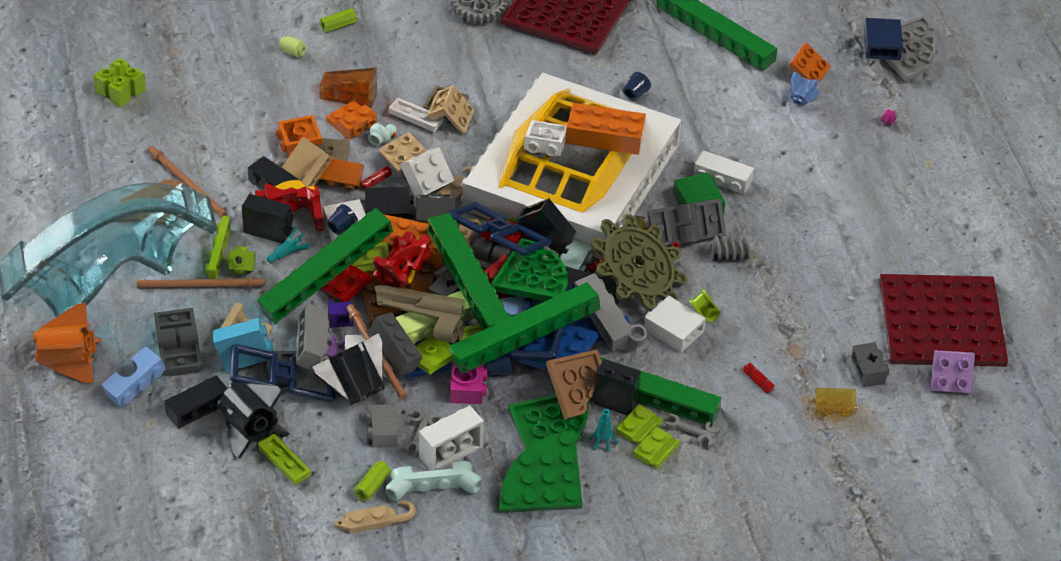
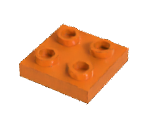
(809, 63)

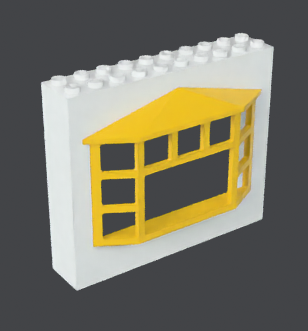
(614, 189)

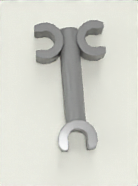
(422, 421)
(704, 435)

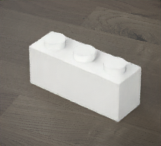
(725, 172)

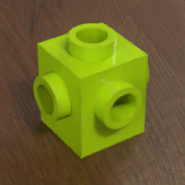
(248, 259)

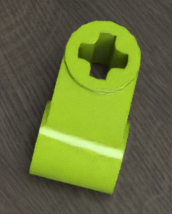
(704, 305)

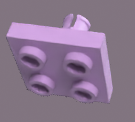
(952, 371)

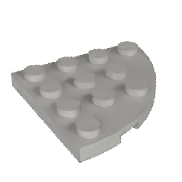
(918, 48)

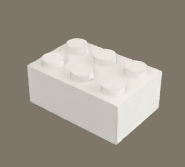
(451, 438)

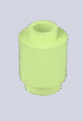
(292, 46)

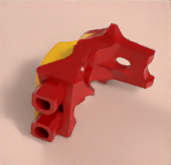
(298, 196)
(406, 253)

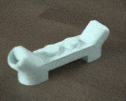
(459, 476)

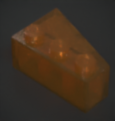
(350, 85)

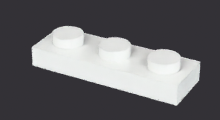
(414, 114)

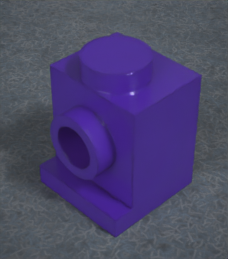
(338, 314)

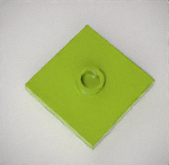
(434, 354)

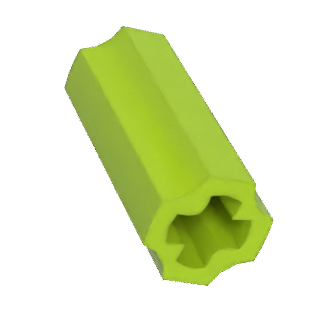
(338, 20)
(372, 481)

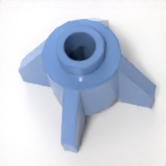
(803, 89)

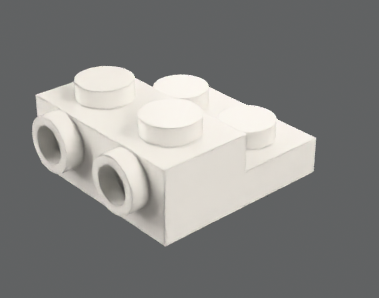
(545, 138)

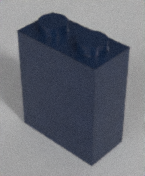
(883, 39)

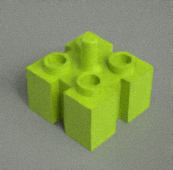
(119, 82)

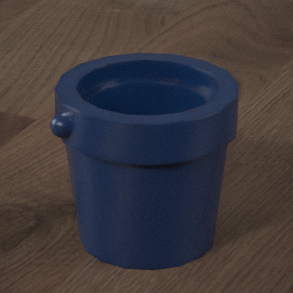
(636, 86)
(341, 219)
(500, 366)

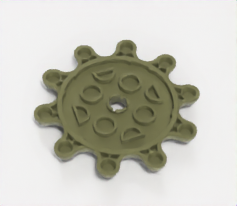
(632, 243)

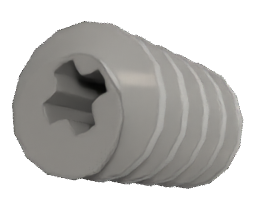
(730, 246)

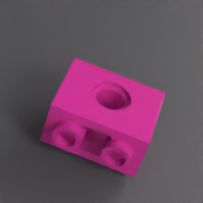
(468, 387)

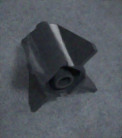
(355, 371)
(250, 414)

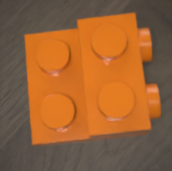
(352, 119)
(293, 130)

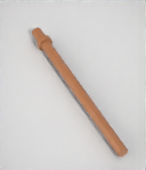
(159, 156)
(201, 283)
(355, 316)

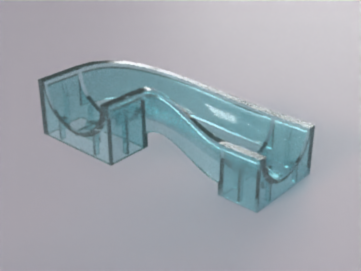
(88, 244)

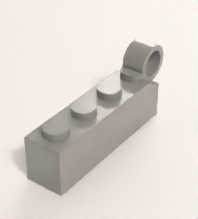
(611, 320)
(312, 336)

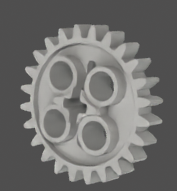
(480, 9)

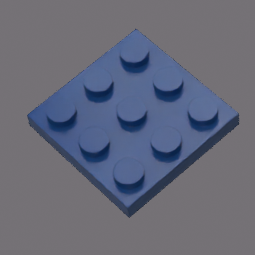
(573, 341)

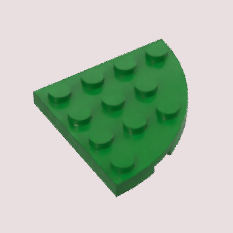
(532, 276)
(543, 418)
(544, 477)

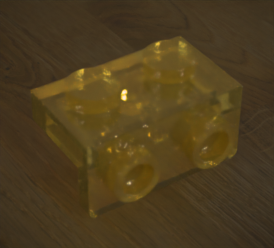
(835, 401)

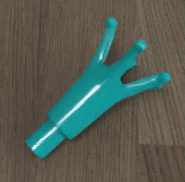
(288, 247)
(604, 430)

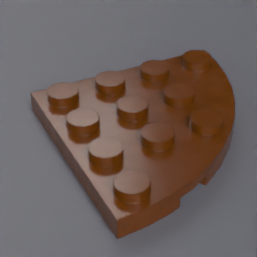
(421, 282)

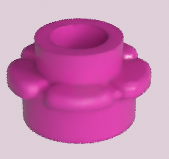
(889, 117)

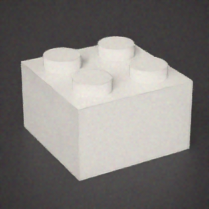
(427, 172)

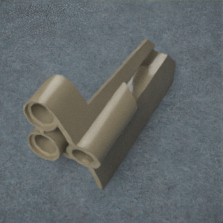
(444, 308)

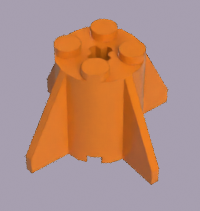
(67, 344)

